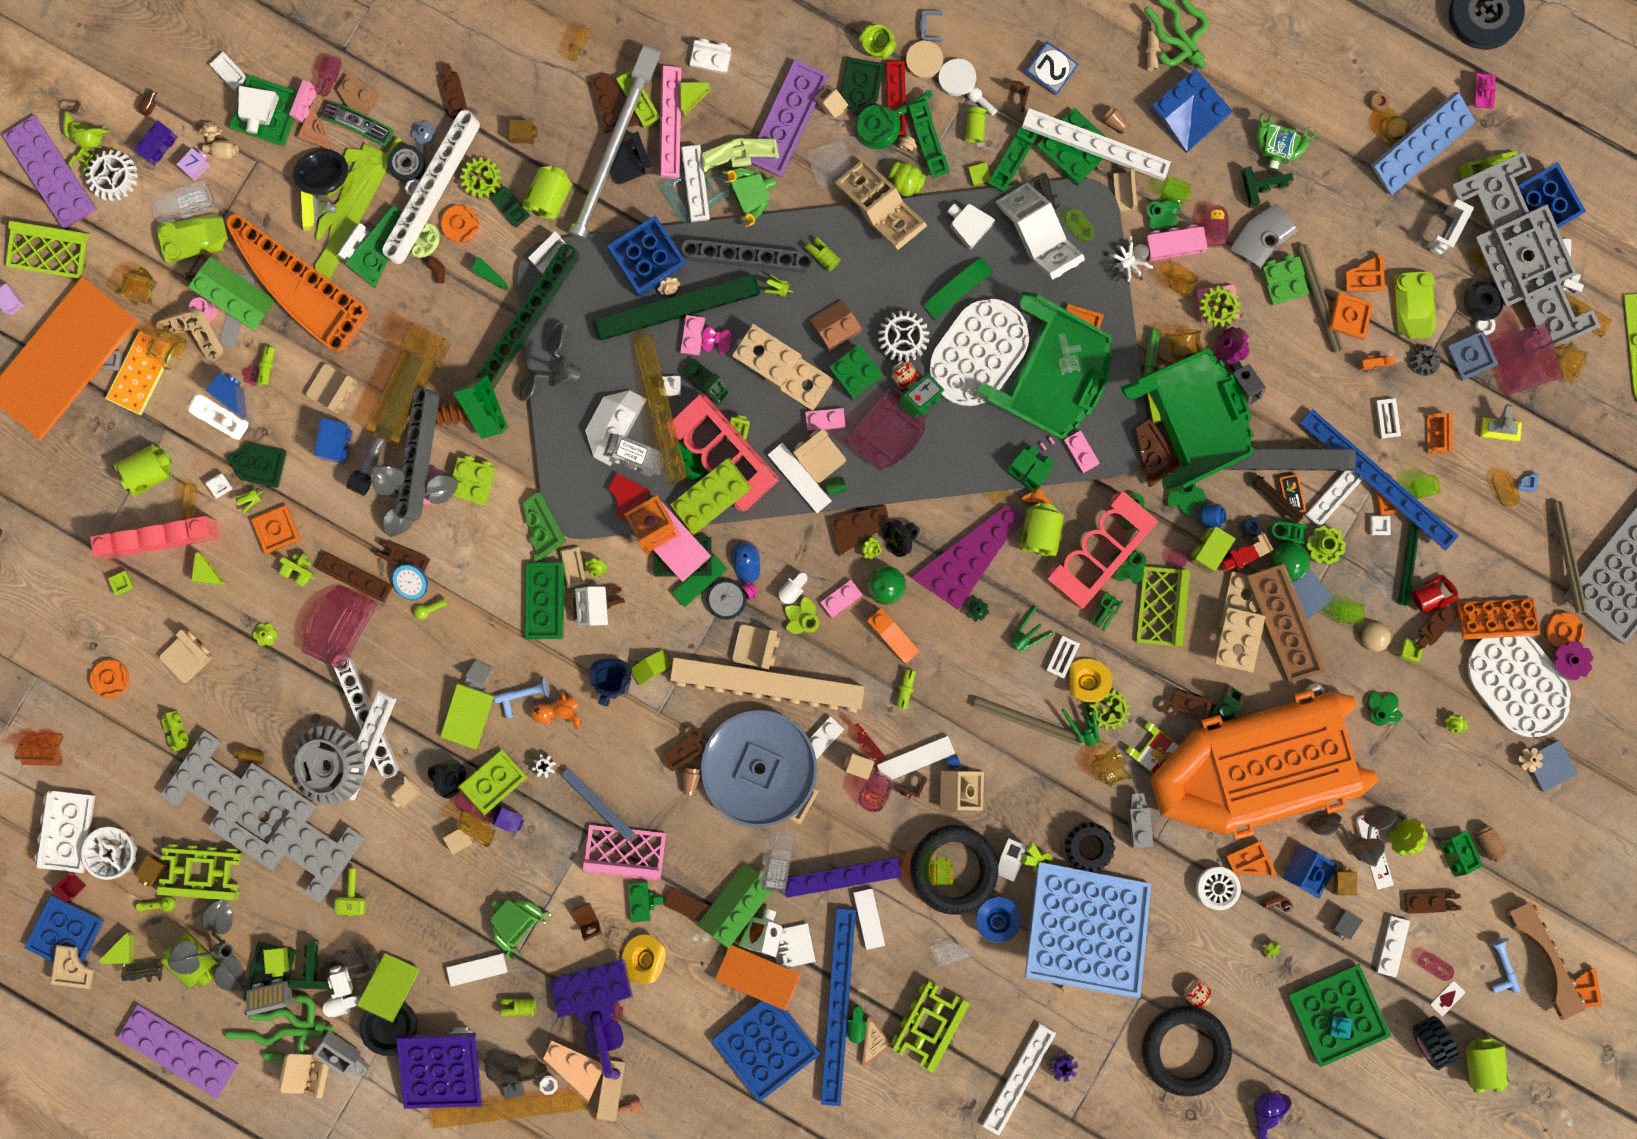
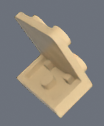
(332, 389)
(819, 455)
(756, 647)
(186, 656)
(303, 1075)

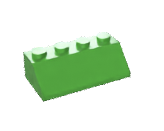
(231, 293)
(734, 907)

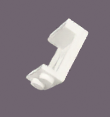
(1460, 213)

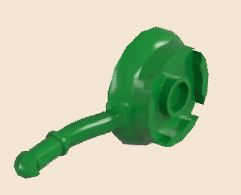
(880, 125)

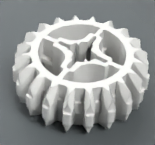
(126, 173)
(909, 342)

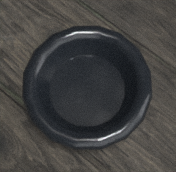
(320, 172)
(381, 1034)

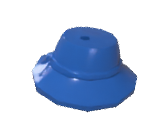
(998, 911)

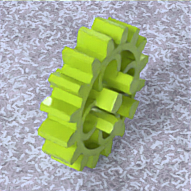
(491, 174)
(1230, 301)
(1111, 721)

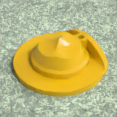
(1089, 680)
(644, 958)

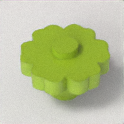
(1325, 545)
(1408, 837)

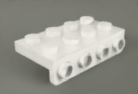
(64, 830)

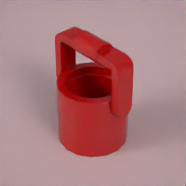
(1430, 595)

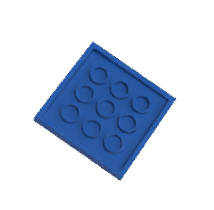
(765, 1048)

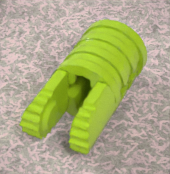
(825, 255)
(522, 1007)

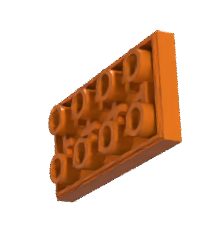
(1498, 618)
(757, 977)

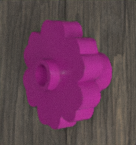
(1232, 345)
(1581, 660)

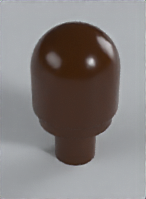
(147, 103)

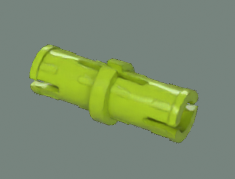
(265, 366)
(905, 689)

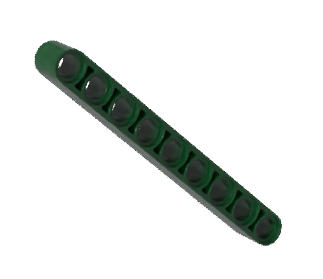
(676, 307)
(528, 308)

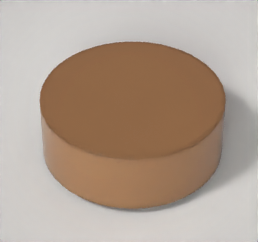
(1379, 102)

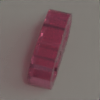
(1438, 963)

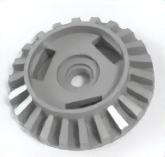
(346, 759)

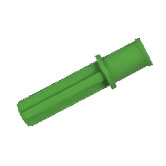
(1152, 351)

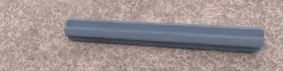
(598, 804)

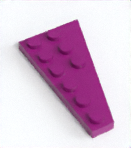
(963, 564)

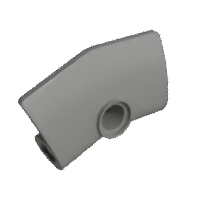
(1269, 224)

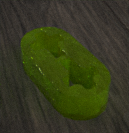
(1083, 222)

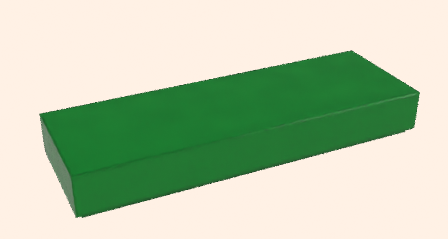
(697, 584)

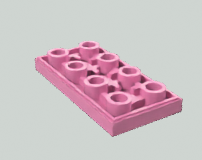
(683, 553)

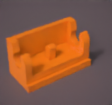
(1439, 433)

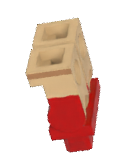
(1238, 558)

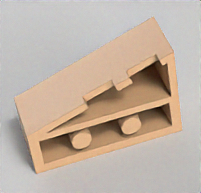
(574, 1069)

